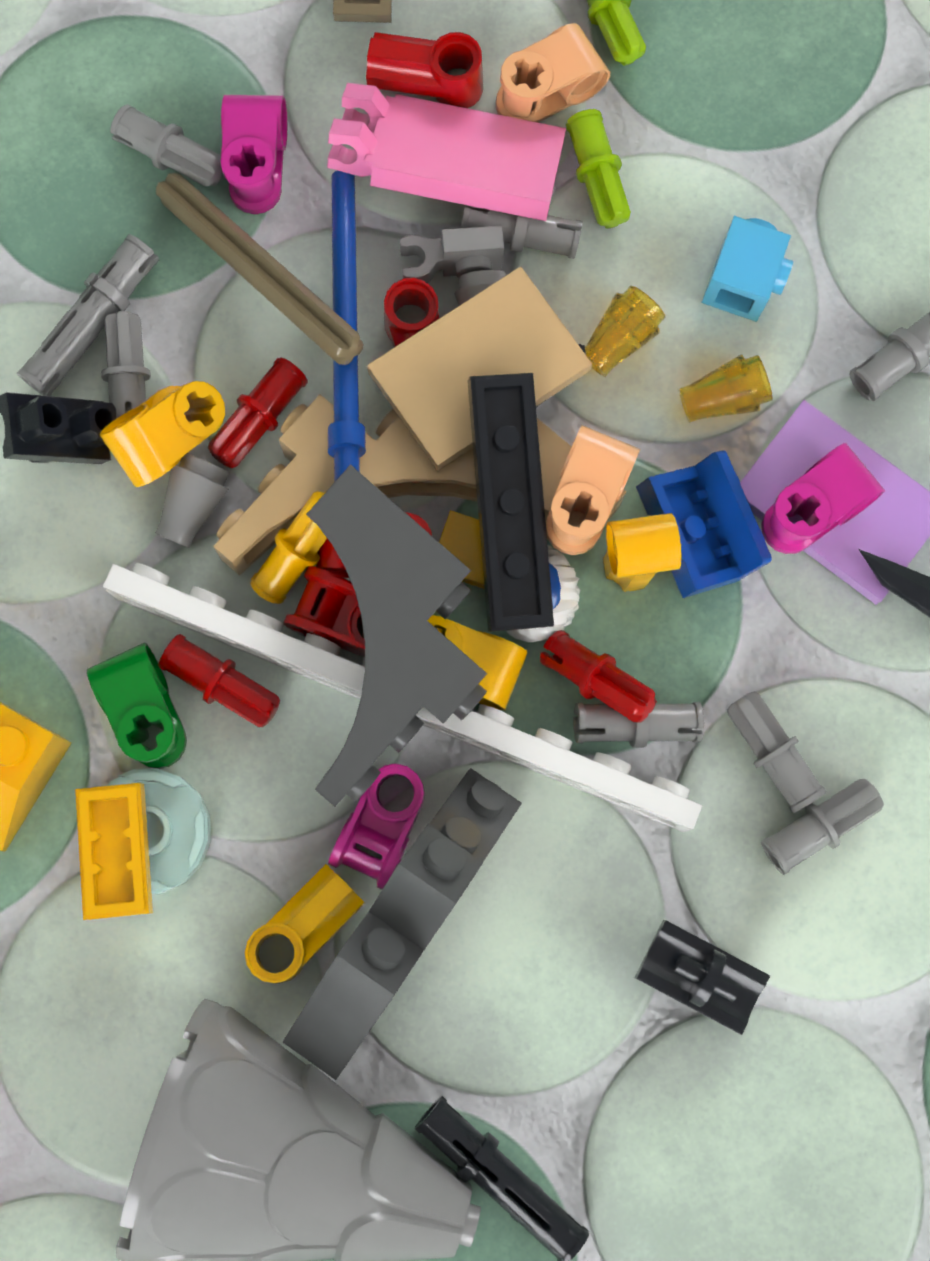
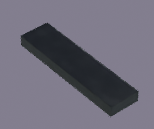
(510, 502)

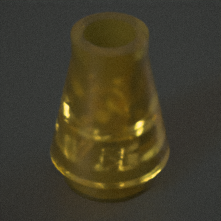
(623, 329)
(728, 390)

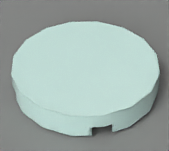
(175, 826)

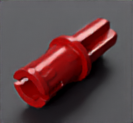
(257, 413)
(598, 677)
(219, 681)

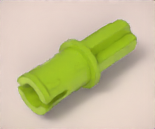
(618, 29)
(598, 168)

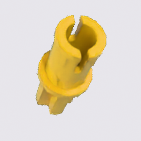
(293, 552)

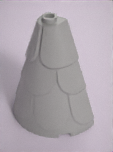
(280, 1164)

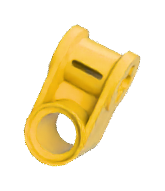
(163, 430)
(494, 654)

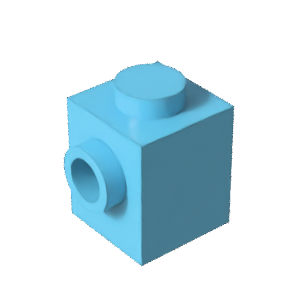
(748, 268)

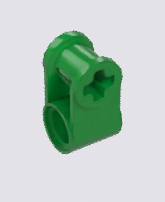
(134, 698)

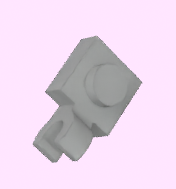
(455, 252)

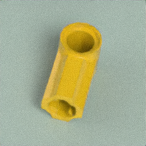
(641, 549)
(307, 921)

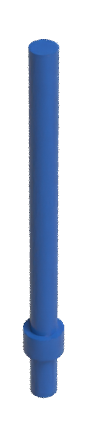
(345, 434)

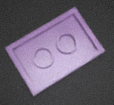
(889, 527)

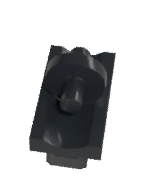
(55, 428)
(702, 976)

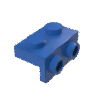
(713, 521)

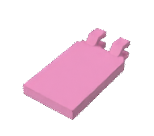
(447, 152)

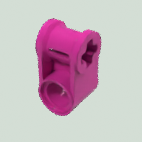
(253, 149)
(824, 497)
(378, 829)

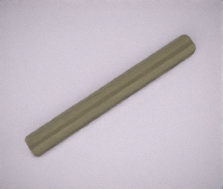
(260, 269)

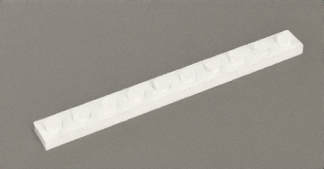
(485, 729)

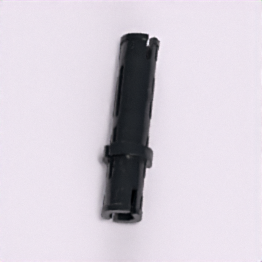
(502, 1180)

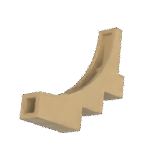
(390, 463)

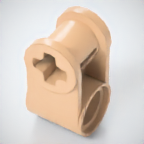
(550, 76)
(589, 484)

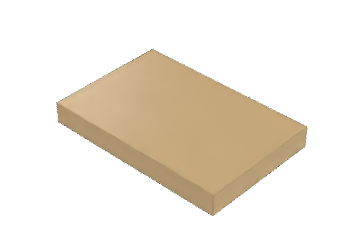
(493, 333)

